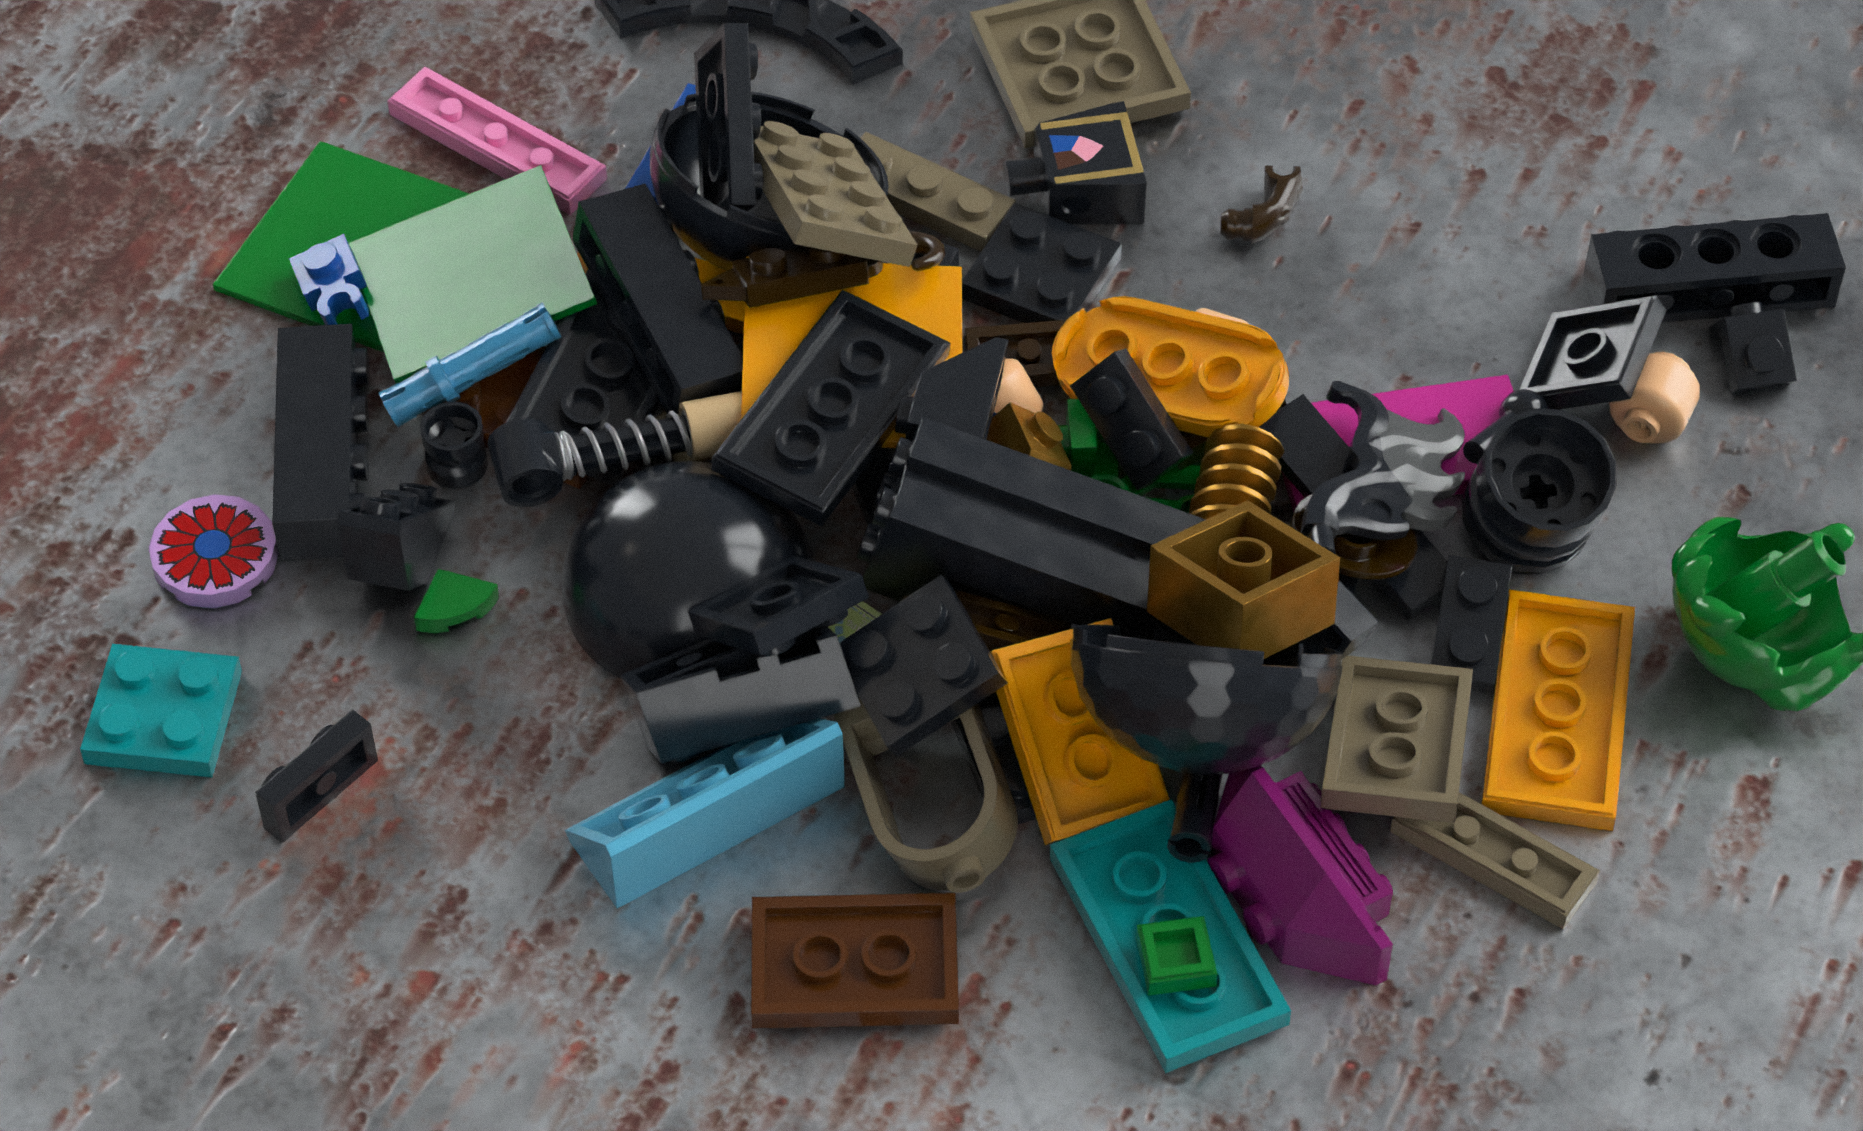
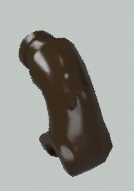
(1259, 222)

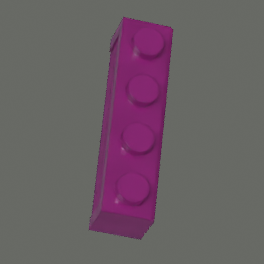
(1332, 835)

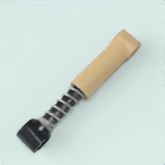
(537, 461)

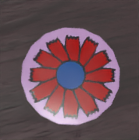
(213, 550)

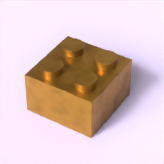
(1243, 582)

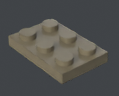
(1397, 739)

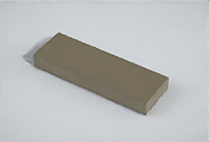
(1505, 859)

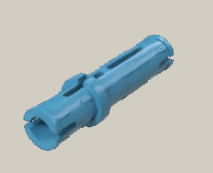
(458, 371)

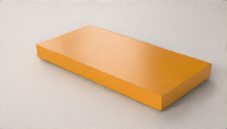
(1559, 710)

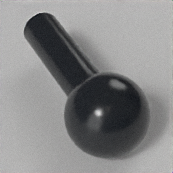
(1513, 404)

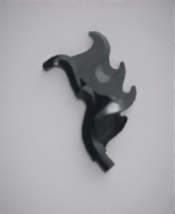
(1392, 477)

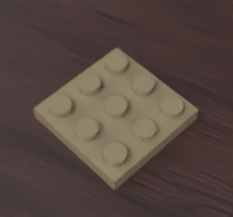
(1077, 57)

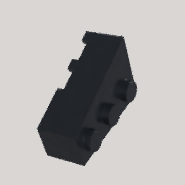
(728, 695)

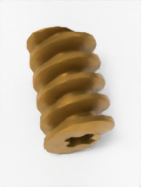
(1237, 468)

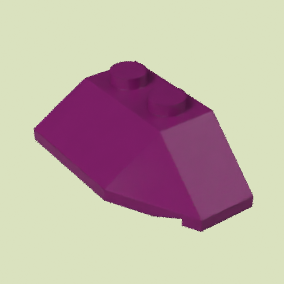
(1291, 885)

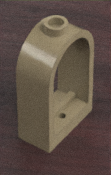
(969, 858)

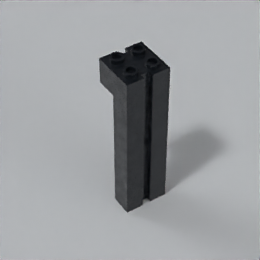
(1017, 532)

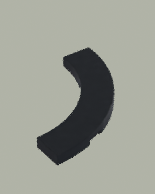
(839, 35)

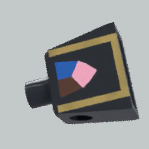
(1084, 168)

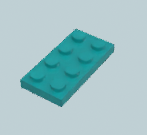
(1128, 878)

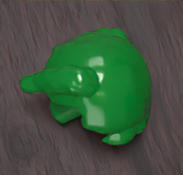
(1767, 610)

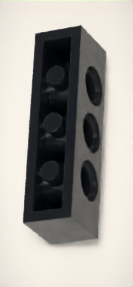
(1715, 266)

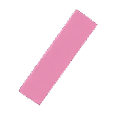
(494, 137)

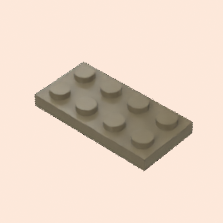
(829, 196)

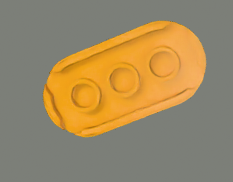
(1197, 364)

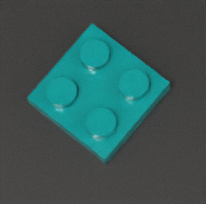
(161, 710)

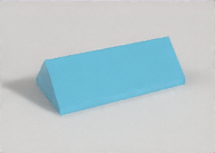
(709, 807)

